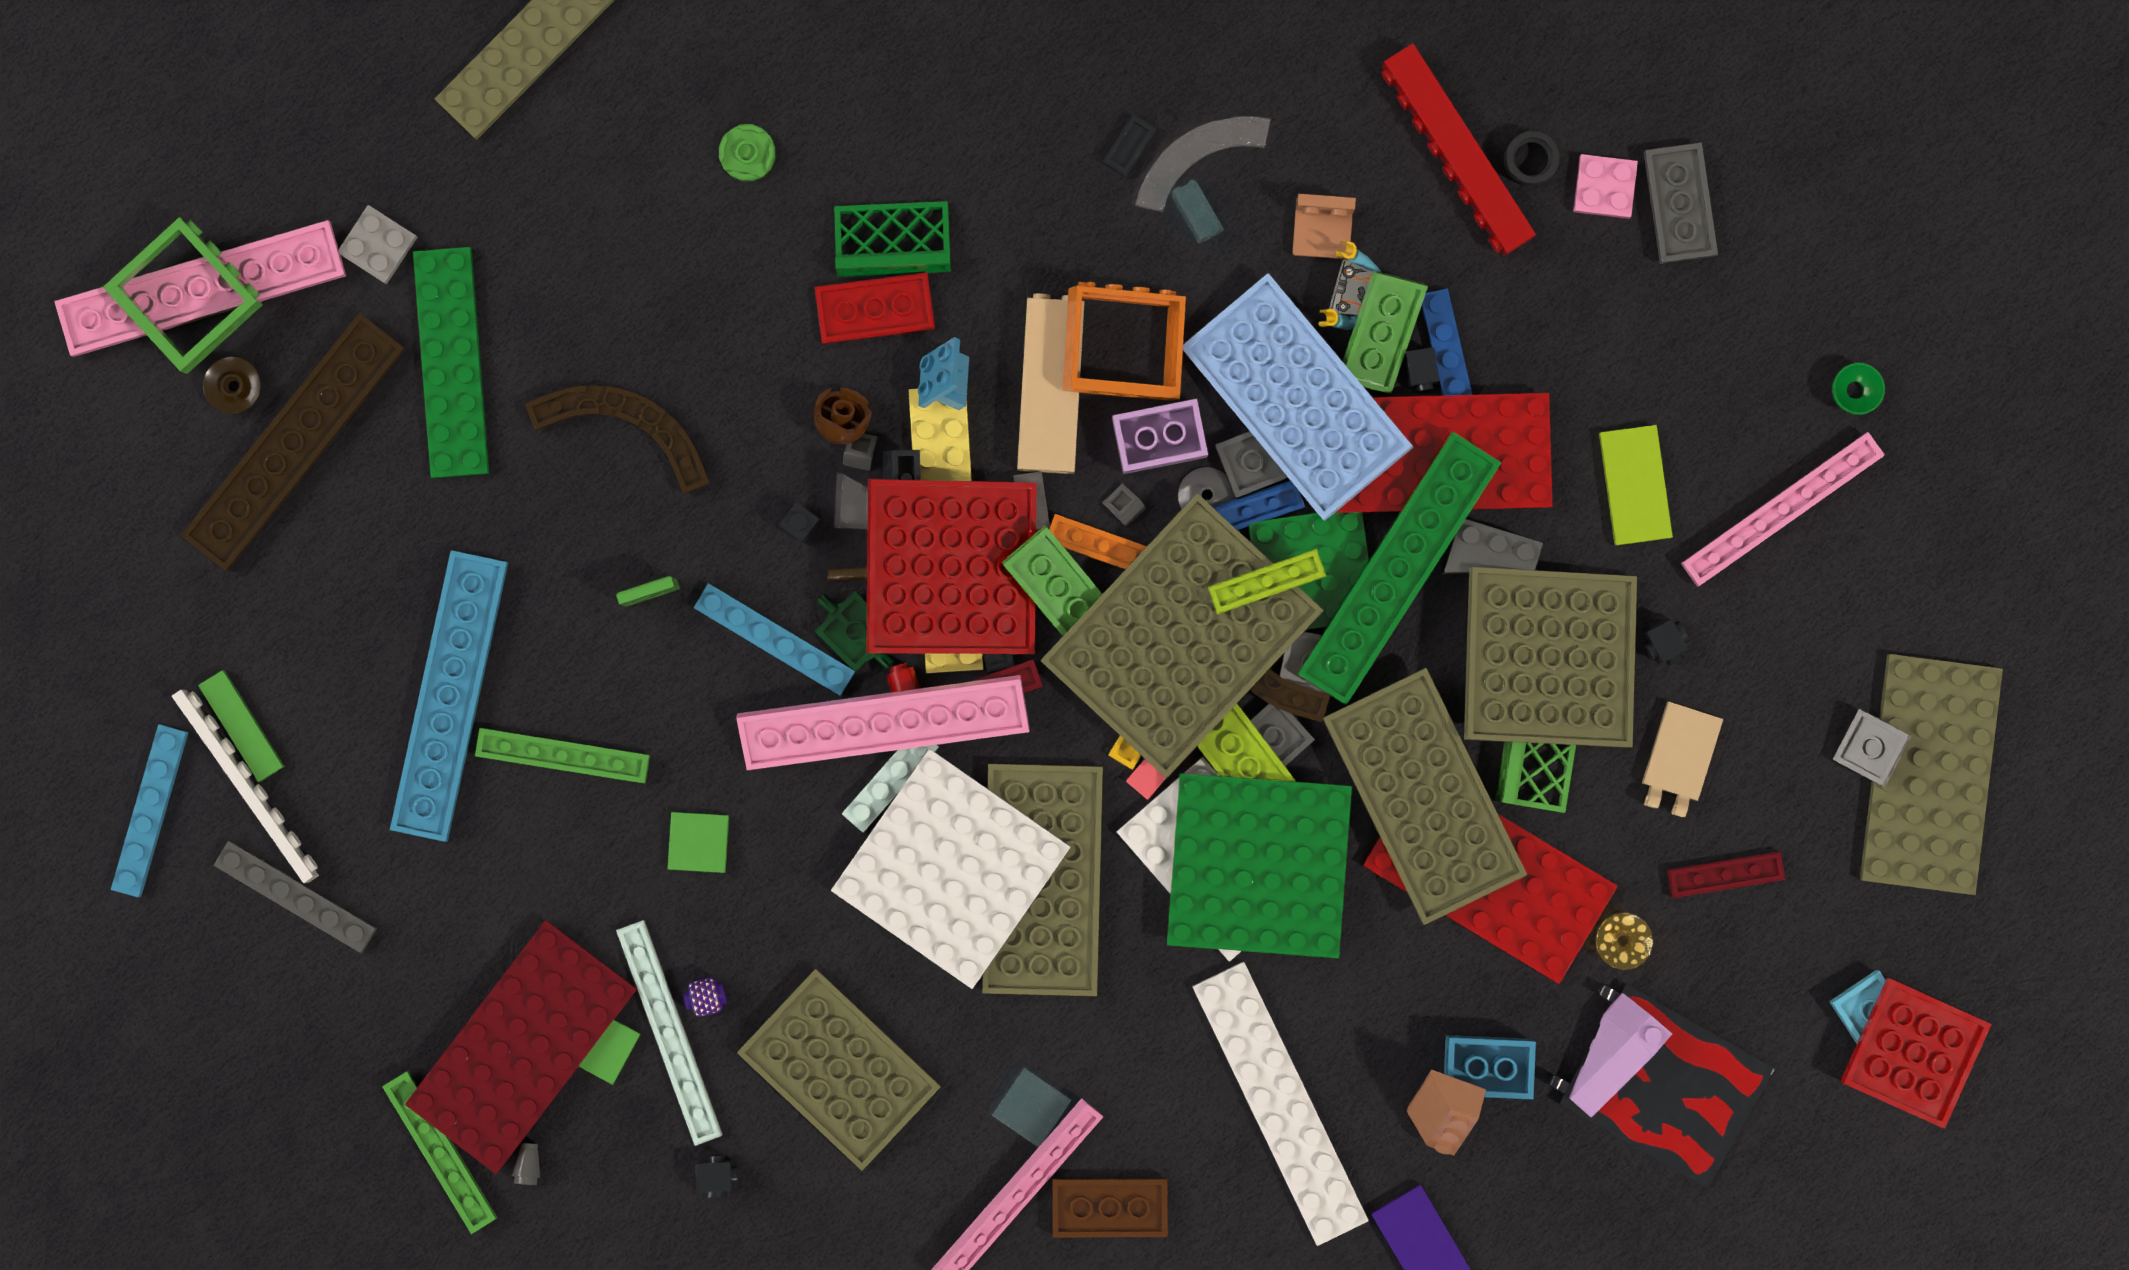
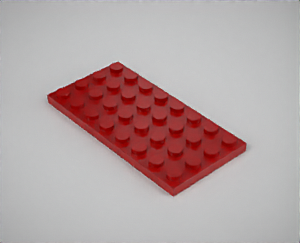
(1502, 425)
(1535, 917)

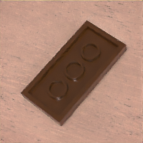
(1110, 1207)

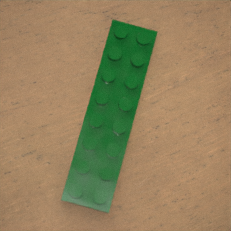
(451, 362)

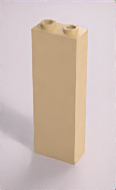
(1047, 411)

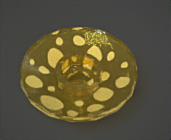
(1638, 945)

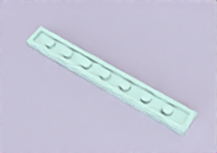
(669, 1032)

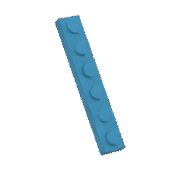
(774, 639)
(149, 810)

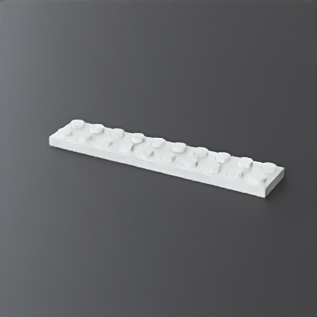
(1280, 1103)

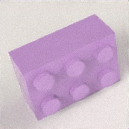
(1160, 436)

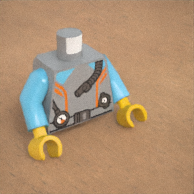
(1349, 288)

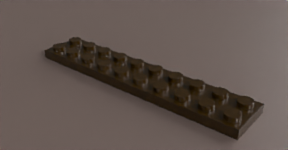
(293, 442)

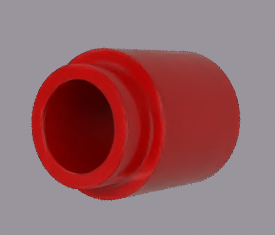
(902, 678)

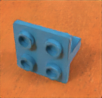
(944, 376)

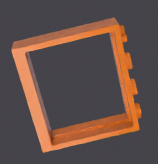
(1173, 351)

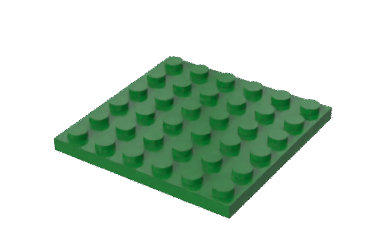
(1259, 865)

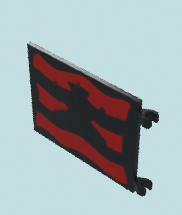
(1684, 1099)

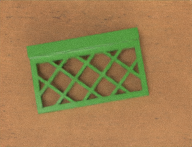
(1512, 767)

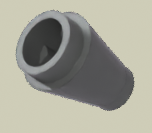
(527, 1165)

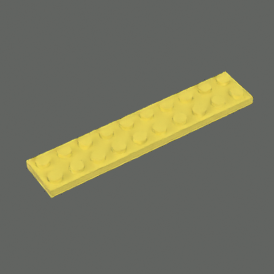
(944, 456)

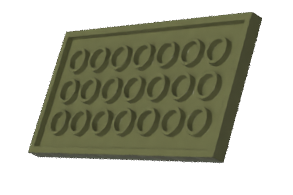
(1424, 796)
(1933, 809)
(1058, 935)

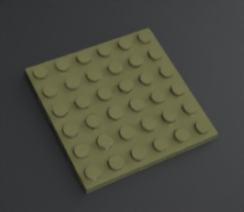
(1550, 657)

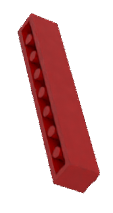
(1458, 150)

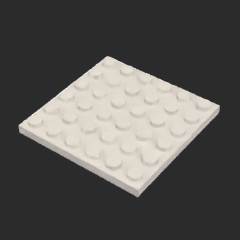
(950, 868)

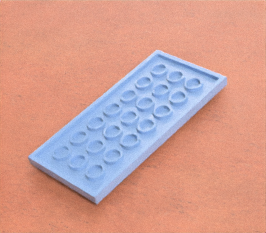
(1296, 397)

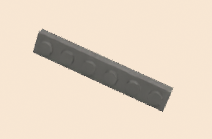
(295, 896)

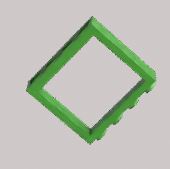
(228, 271)

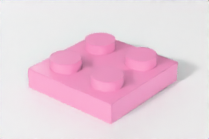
(1605, 186)

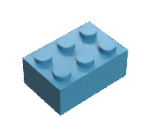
(1493, 1063)

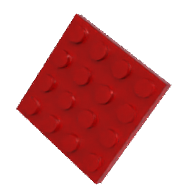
(1915, 1052)

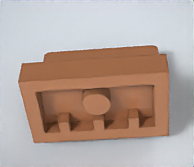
(1322, 225)

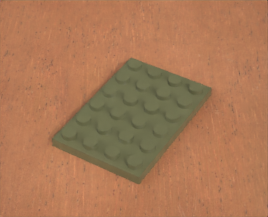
(839, 1069)

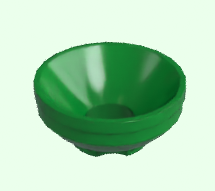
(1871, 384)

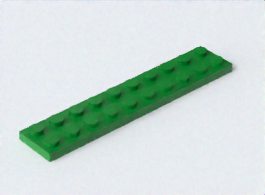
(1399, 568)

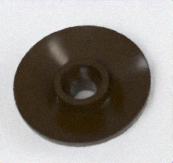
(218, 382)

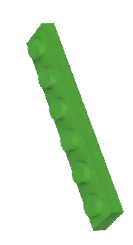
(562, 755)
(442, 1158)

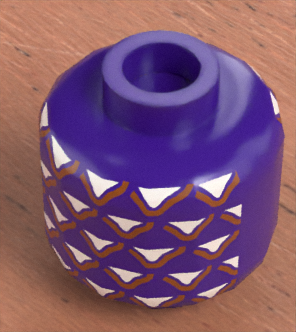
(705, 996)

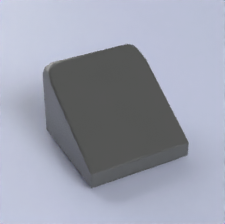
(860, 453)
(1124, 505)

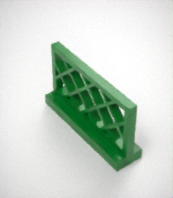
(899, 261)

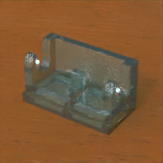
(1197, 211)

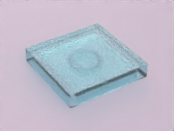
(1031, 1107)

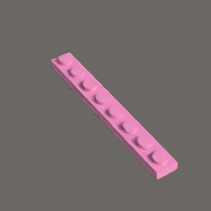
(1782, 509)
(1021, 1188)

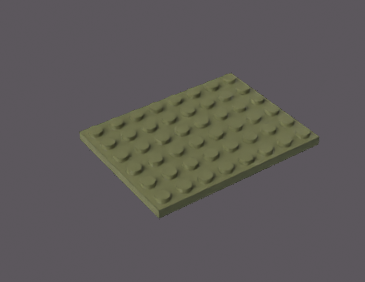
(1157, 651)

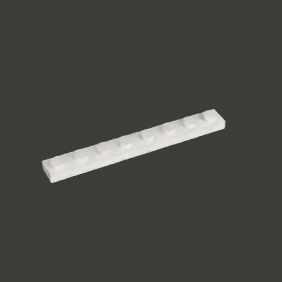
(239, 775)

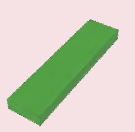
(241, 726)

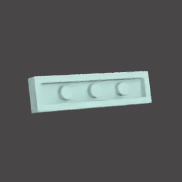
(884, 786)

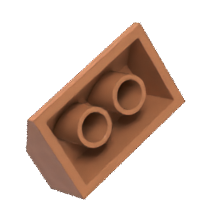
(1445, 1111)

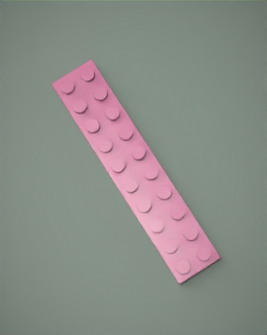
(198, 290)
(883, 722)

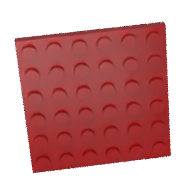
(940, 570)

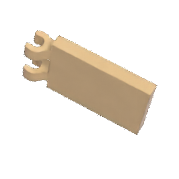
(1680, 756)

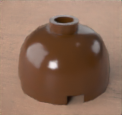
(841, 415)

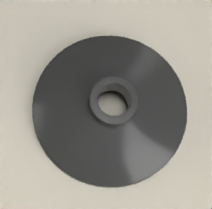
(1205, 479)

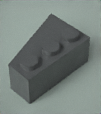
(1489, 548)

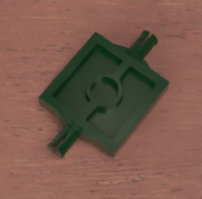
(846, 631)

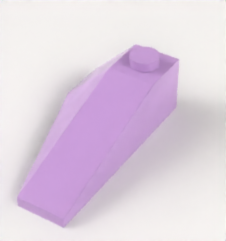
(1620, 1049)

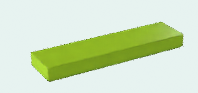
(1267, 581)

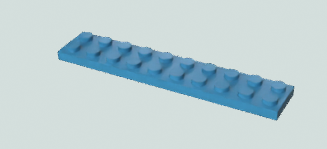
(449, 696)

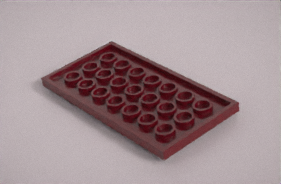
(521, 1046)

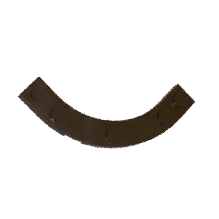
(632, 408)
(1291, 697)

